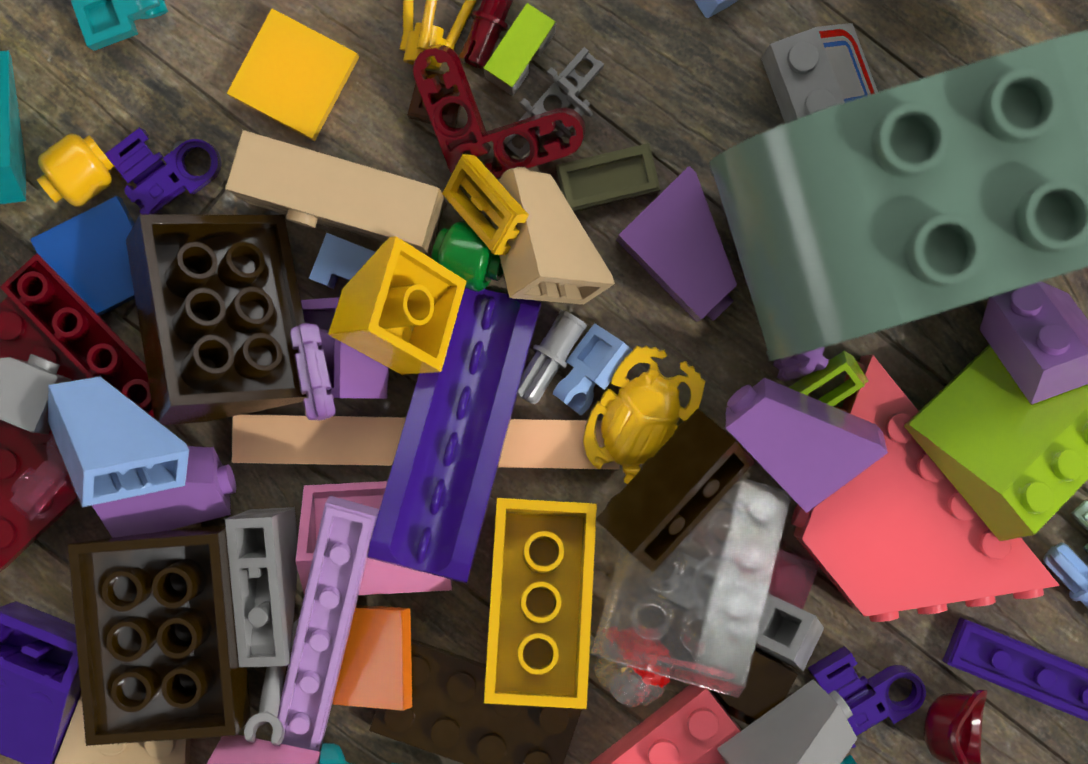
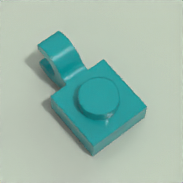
(113, 20)

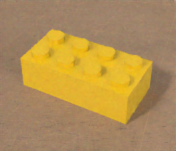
(541, 603)

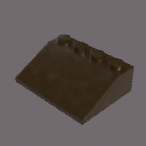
(215, 314)
(157, 637)

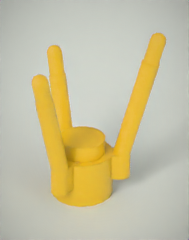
(426, 33)

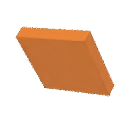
(377, 660)

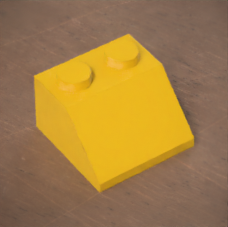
(400, 309)

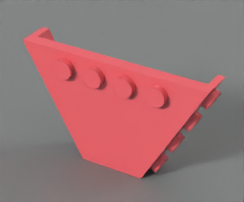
(902, 529)

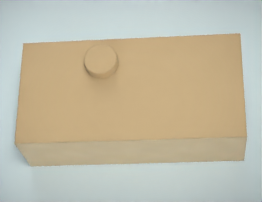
(335, 192)

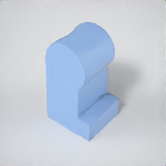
(338, 259)

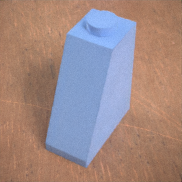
(112, 443)

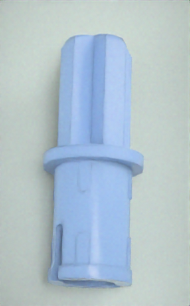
(1069, 570)

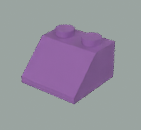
(1039, 339)
(348, 369)

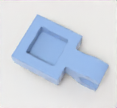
(592, 363)

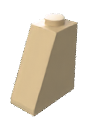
(552, 251)

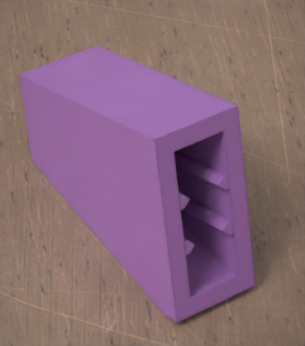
(682, 248)
(802, 440)
(200, 500)

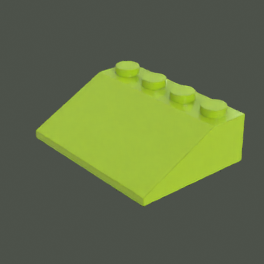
(1000, 451)

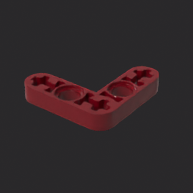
(474, 135)

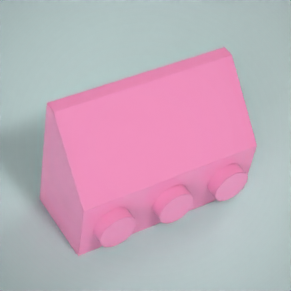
(378, 575)

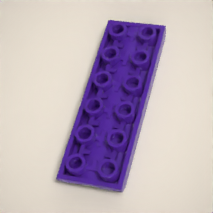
(455, 440)

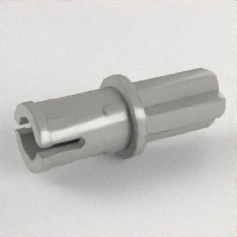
(550, 356)

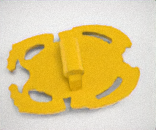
(641, 413)

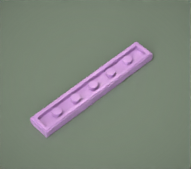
(325, 621)

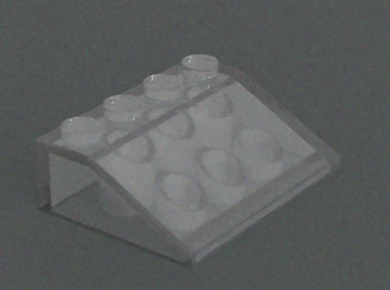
(705, 601)

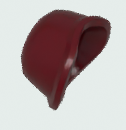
(955, 727)

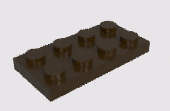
(456, 723)

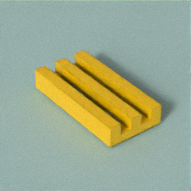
(487, 196)

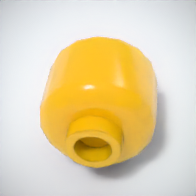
(74, 170)

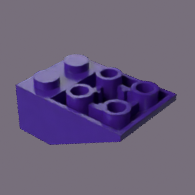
(36, 683)

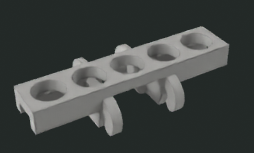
(571, 97)

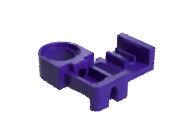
(153, 177)
(867, 705)

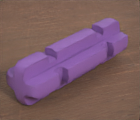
(800, 364)
(312, 372)

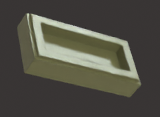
(608, 178)

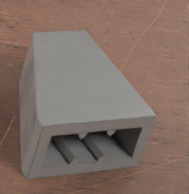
(799, 730)

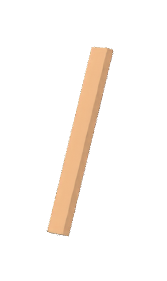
(376, 440)

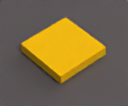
(293, 74)

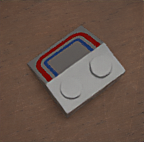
(817, 70)

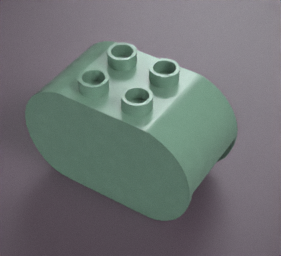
(914, 197)

